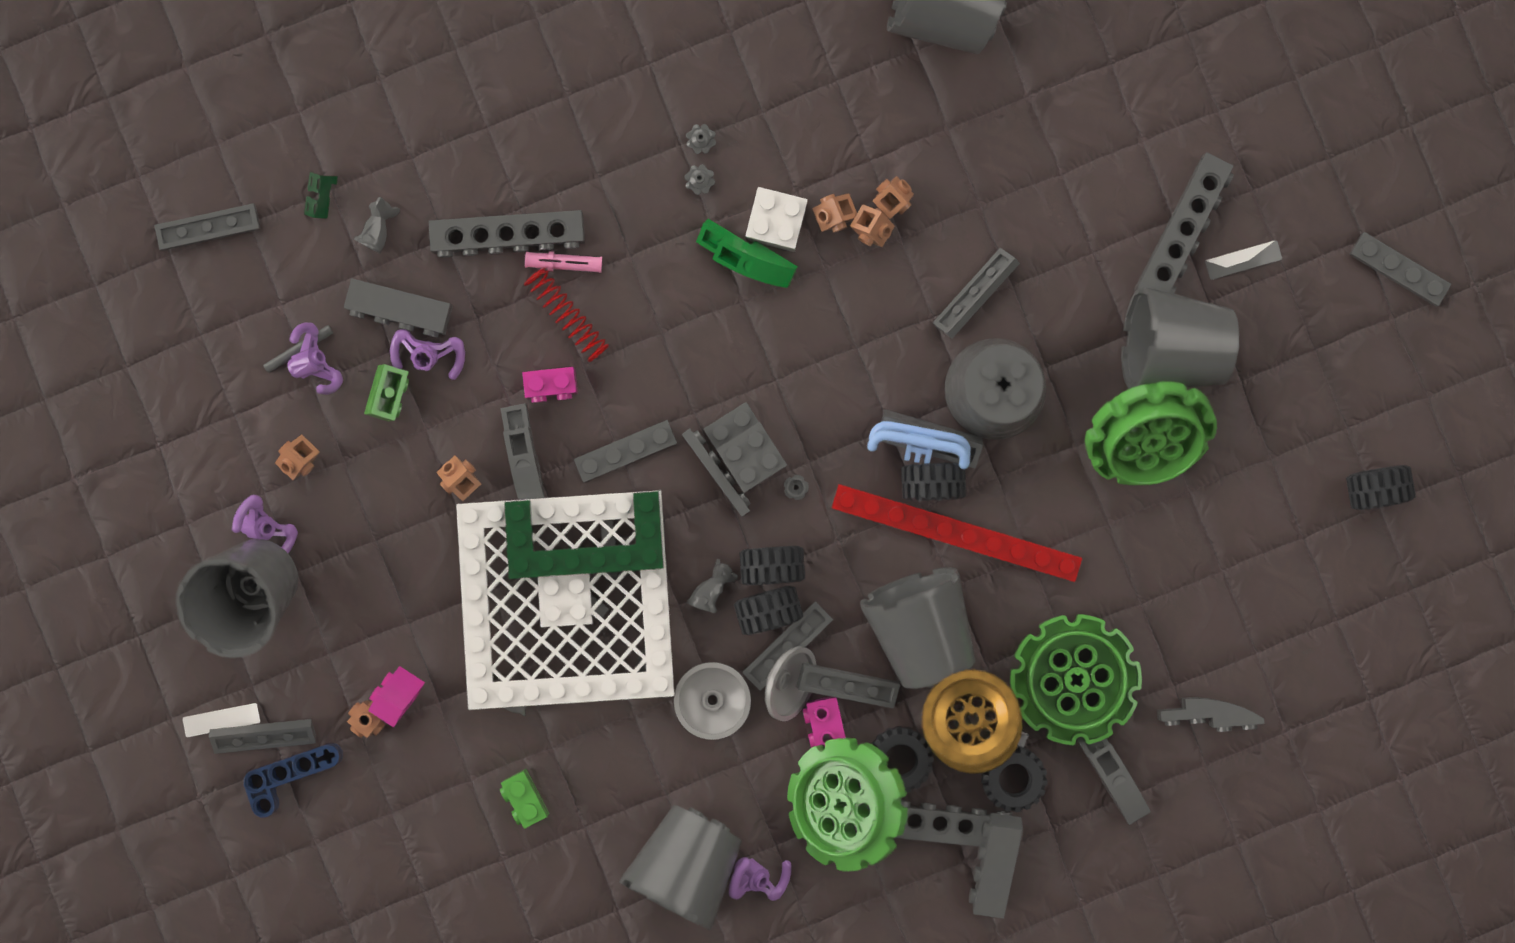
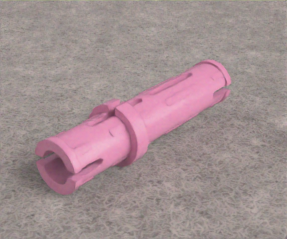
(532, 260)

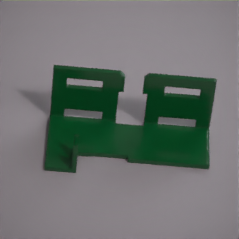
(323, 201)

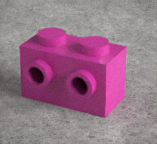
(550, 383)
(395, 696)
(824, 720)

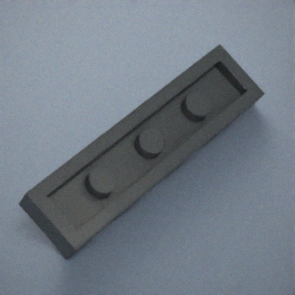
(207, 227)
(1400, 269)
(976, 293)
(625, 451)
(724, 480)
(797, 634)
(848, 685)
(262, 736)

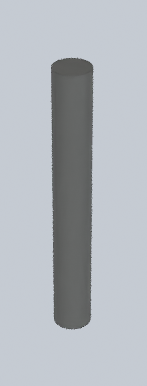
(286, 356)

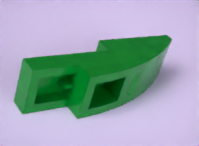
(745, 258)

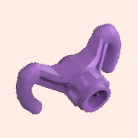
(431, 349)
(312, 360)
(260, 525)
(751, 875)

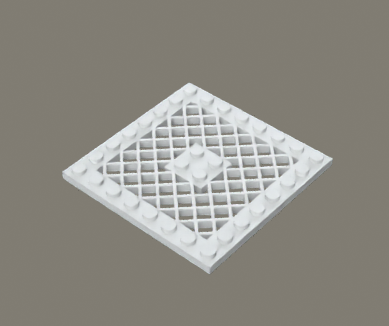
(561, 603)

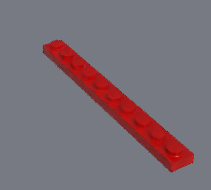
(956, 533)

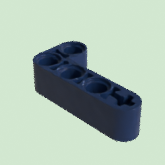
(294, 772)

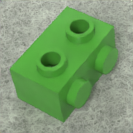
(387, 392)
(524, 798)

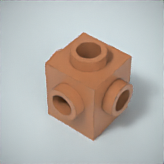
(893, 196)
(830, 214)
(872, 226)
(297, 457)
(458, 477)
(360, 728)

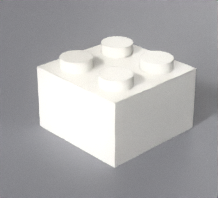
(776, 219)

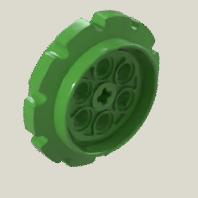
(1150, 433)
(1107, 650)
(847, 804)

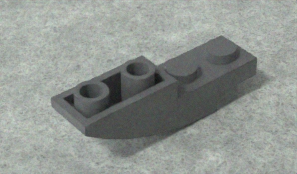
(522, 453)
(1219, 713)
(1116, 779)

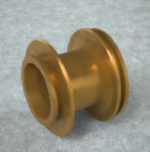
(980, 754)

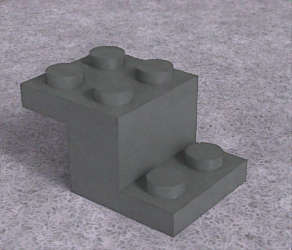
(745, 447)

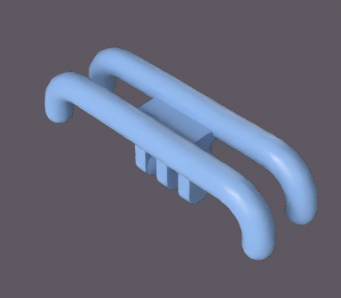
(920, 441)

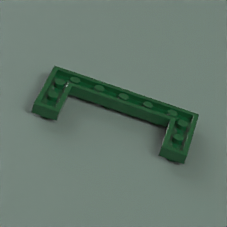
(527, 563)

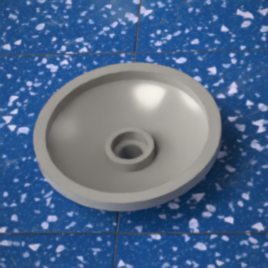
(781, 694)
(708, 719)

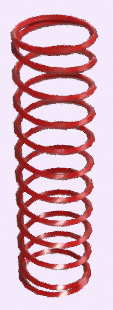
(601, 348)

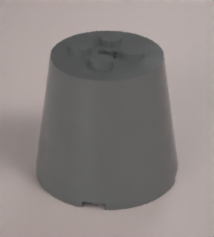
(948, 23)
(1178, 340)
(980, 404)
(237, 597)
(922, 626)
(685, 865)

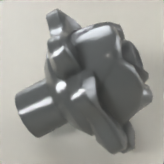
(701, 139)
(699, 179)

